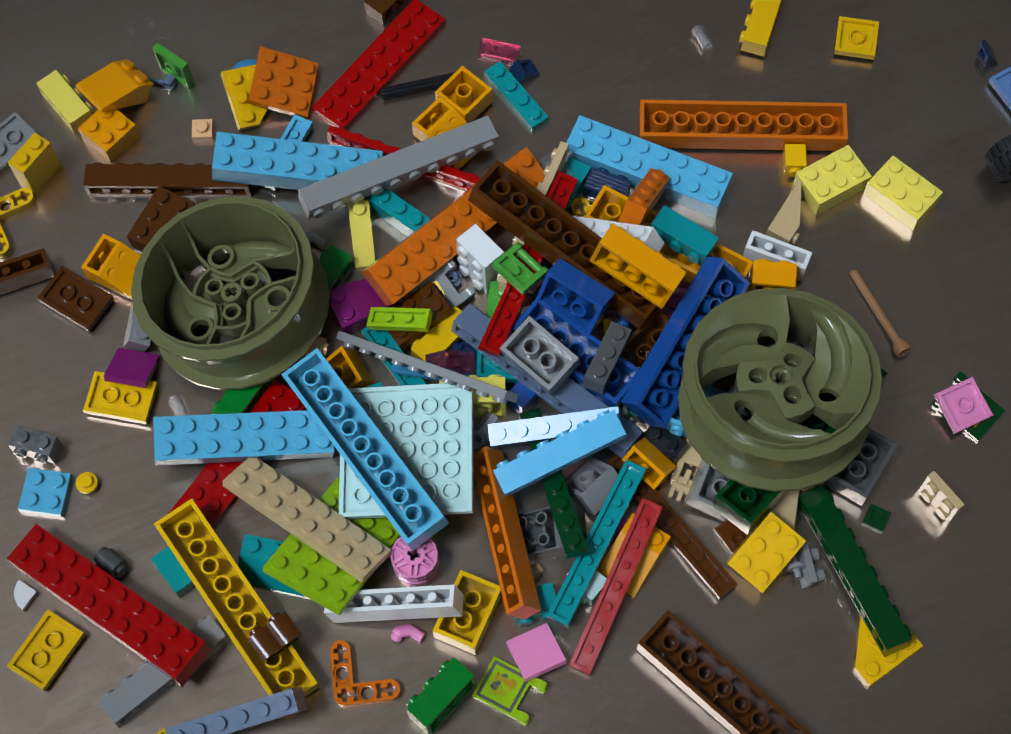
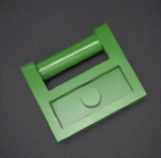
(516, 272)

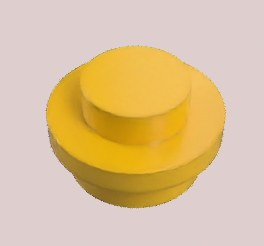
(86, 482)

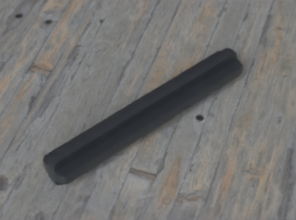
(414, 86)

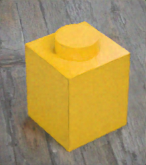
(793, 159)

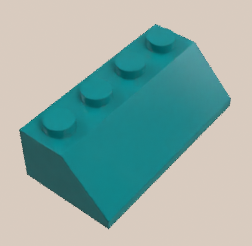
(253, 556)

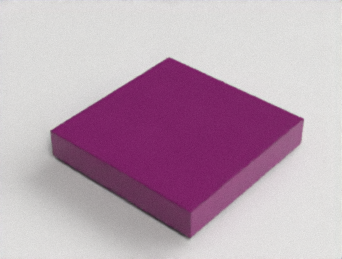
(131, 367)

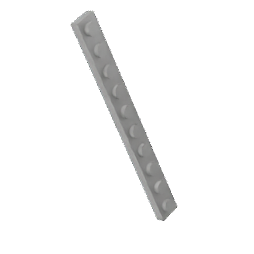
(431, 370)

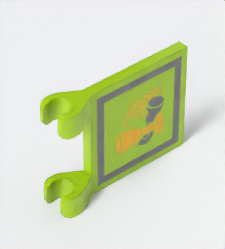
(504, 689)

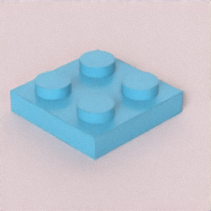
(45, 492)

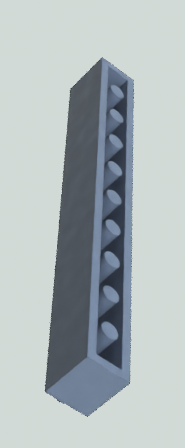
(568, 398)

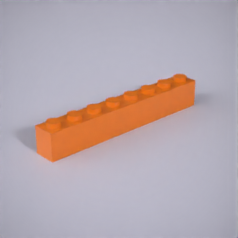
(505, 537)

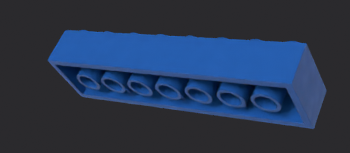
(657, 384)

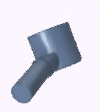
(168, 82)

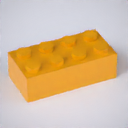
(637, 265)

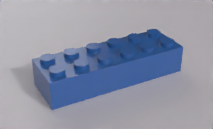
(584, 348)

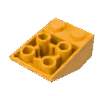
(436, 120)
(112, 265)

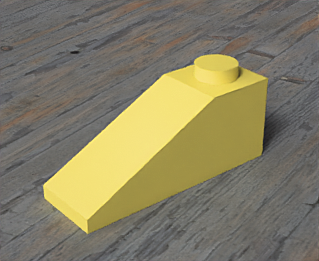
(362, 234)

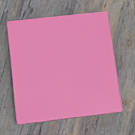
(963, 405)
(536, 652)

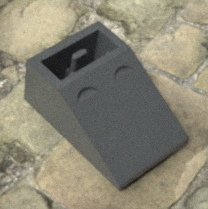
(541, 531)

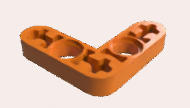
(349, 685)

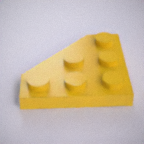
(237, 87)
(869, 660)

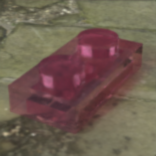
(498, 51)

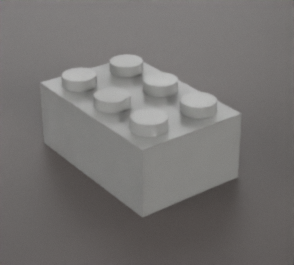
(540, 355)

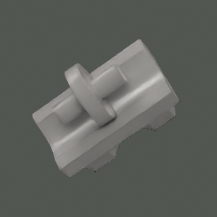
(803, 566)

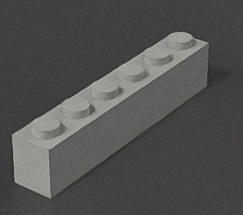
(149, 683)

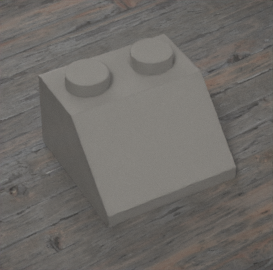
(591, 484)

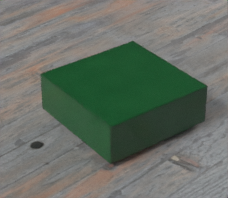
(876, 518)

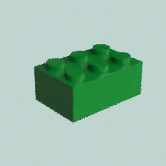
(440, 695)

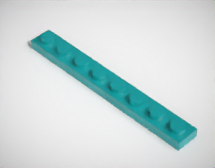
(597, 543)

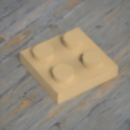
(941, 497)

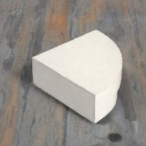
(24, 595)

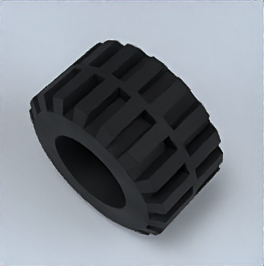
(999, 159)

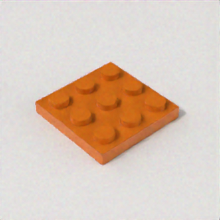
(282, 82)

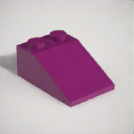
(352, 304)

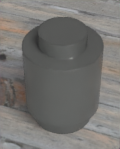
(111, 562)

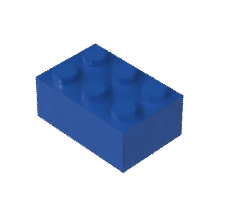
(574, 296)

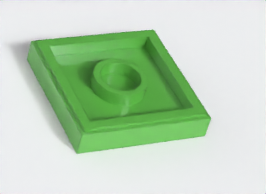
(173, 65)

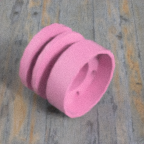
(422, 569)

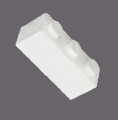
(766, 247)

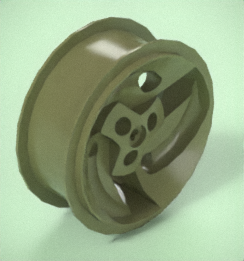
(254, 238)
(772, 447)

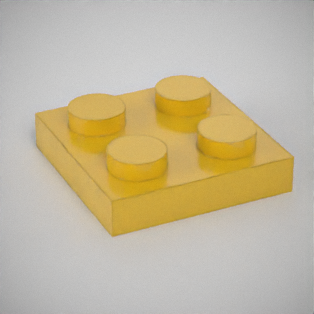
(856, 38)

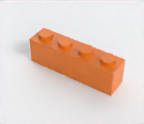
(644, 197)

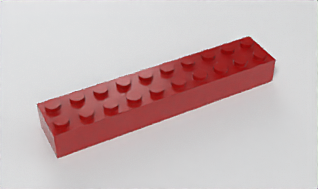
(109, 605)

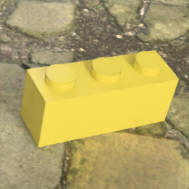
(65, 100)

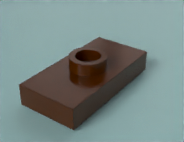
(730, 535)

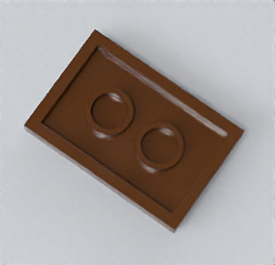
(424, 297)
(75, 298)

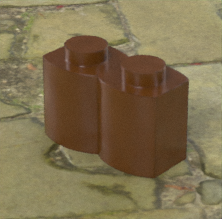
(274, 637)

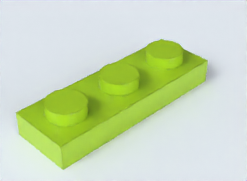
(399, 319)

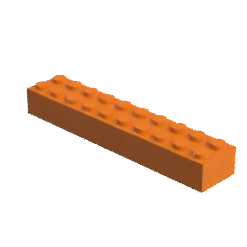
(743, 124)
(435, 240)

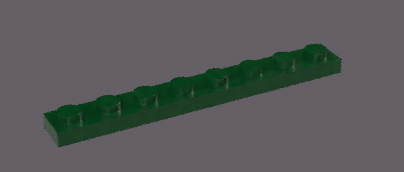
(560, 504)

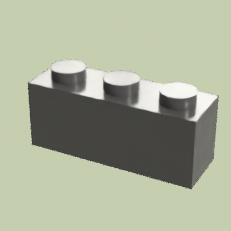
(607, 357)

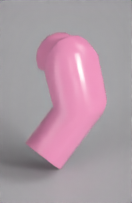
(407, 630)

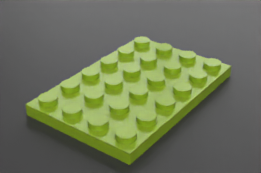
(315, 575)

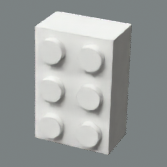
(476, 257)

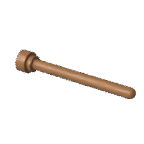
(900, 346)

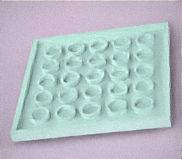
(431, 435)

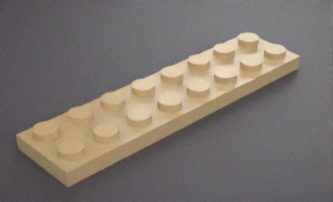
(307, 518)

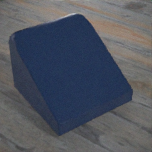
(986, 55)
(524, 70)

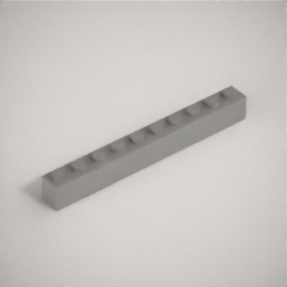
(397, 167)

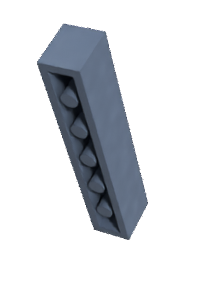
(246, 714)

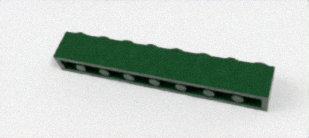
(854, 571)

